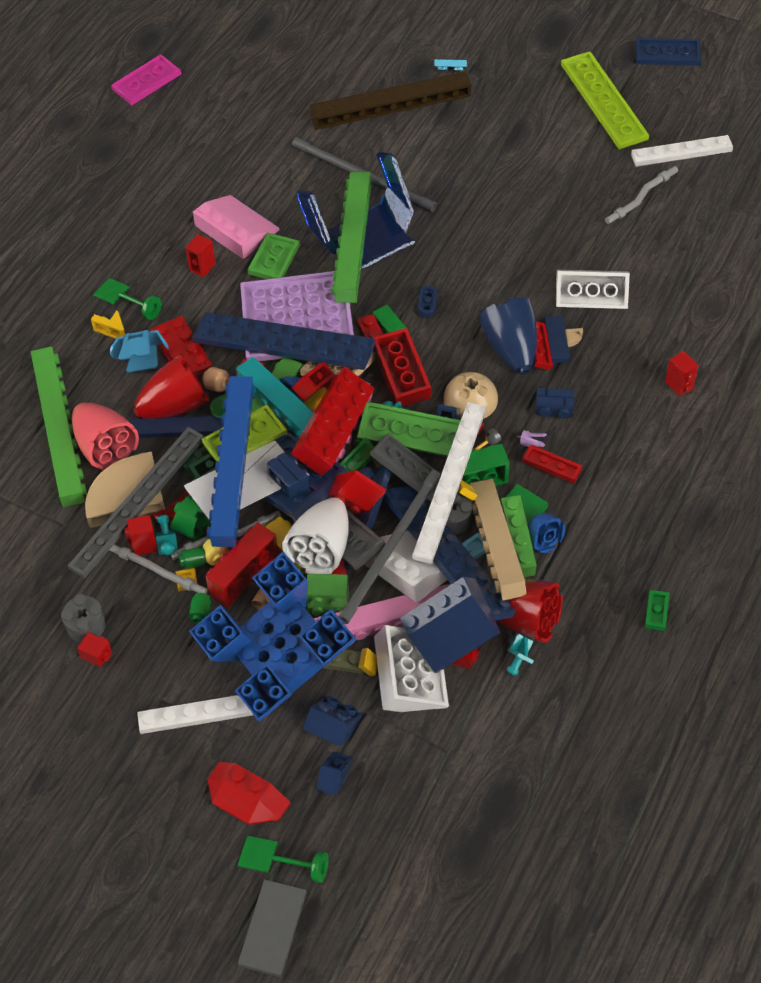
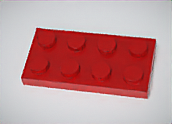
(180, 341)

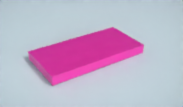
(146, 79)

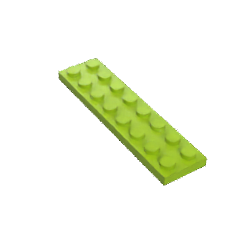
(604, 100)

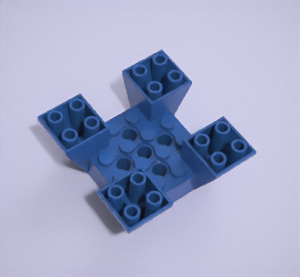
(251, 642)

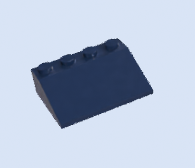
(451, 624)

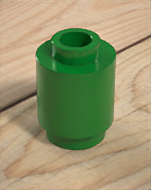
(192, 558)
(199, 607)

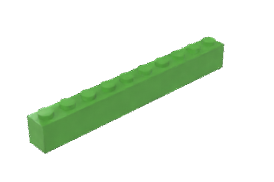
(352, 239)
(58, 428)

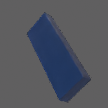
(557, 339)

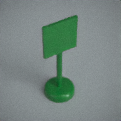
(113, 290)
(260, 852)

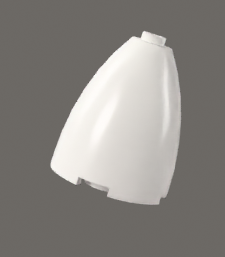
(319, 537)

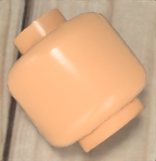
(215, 379)

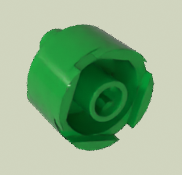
(189, 519)

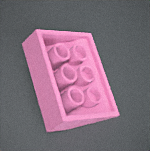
(233, 224)

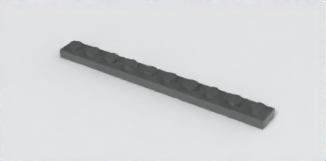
(135, 502)

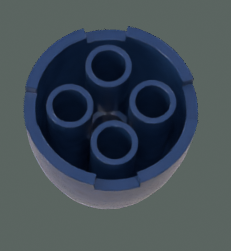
(512, 332)

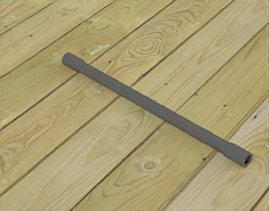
(307, 147)
(351, 607)

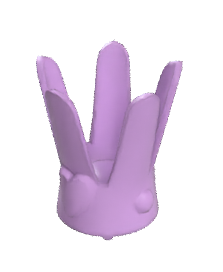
(526, 439)

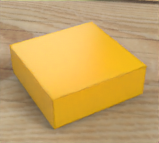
(467, 490)
(190, 573)
(368, 662)

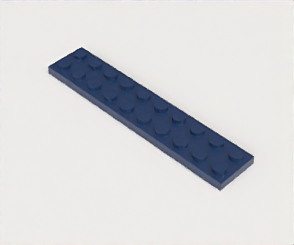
(284, 340)
(451, 555)

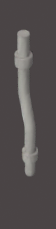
(621, 212)
(241, 532)
(187, 583)

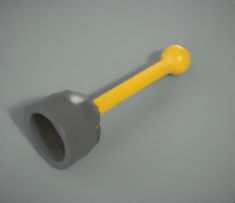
(491, 437)

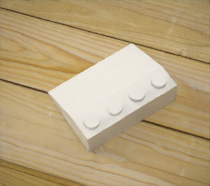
(408, 575)
(405, 675)

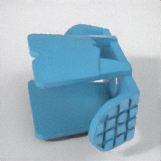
(139, 348)

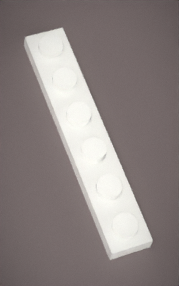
(682, 150)
(192, 714)

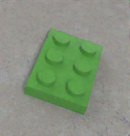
(273, 257)

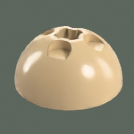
(471, 388)

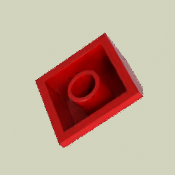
(356, 491)

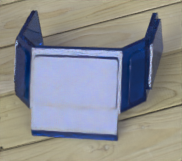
(385, 222)

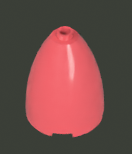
(103, 434)

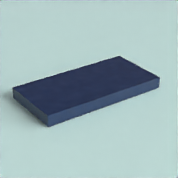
(668, 51)

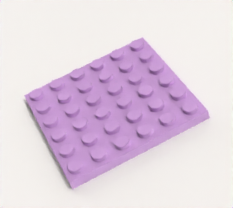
(295, 302)

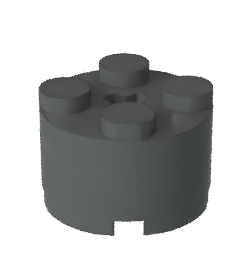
(460, 514)
(82, 616)

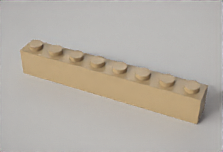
(497, 541)

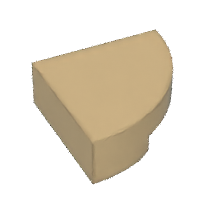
(573, 336)

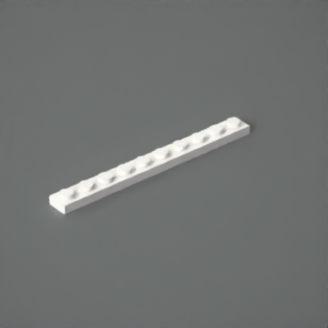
(449, 483)

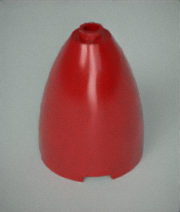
(170, 392)
(535, 610)

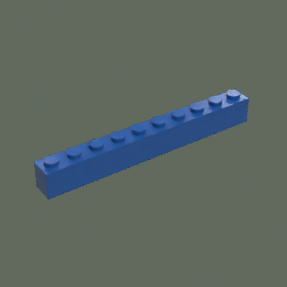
(232, 461)

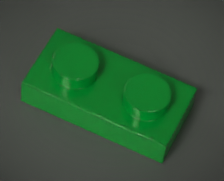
(359, 456)
(657, 610)

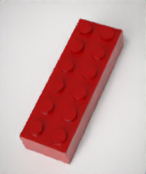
(332, 421)

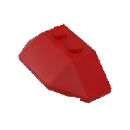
(245, 795)

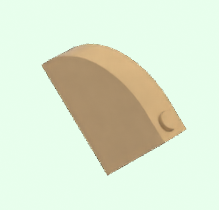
(115, 485)

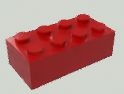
(401, 368)
(241, 564)

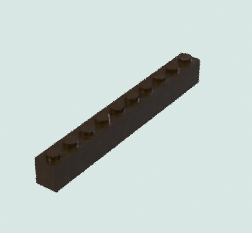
(390, 100)

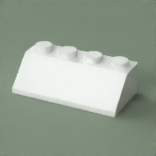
(592, 289)

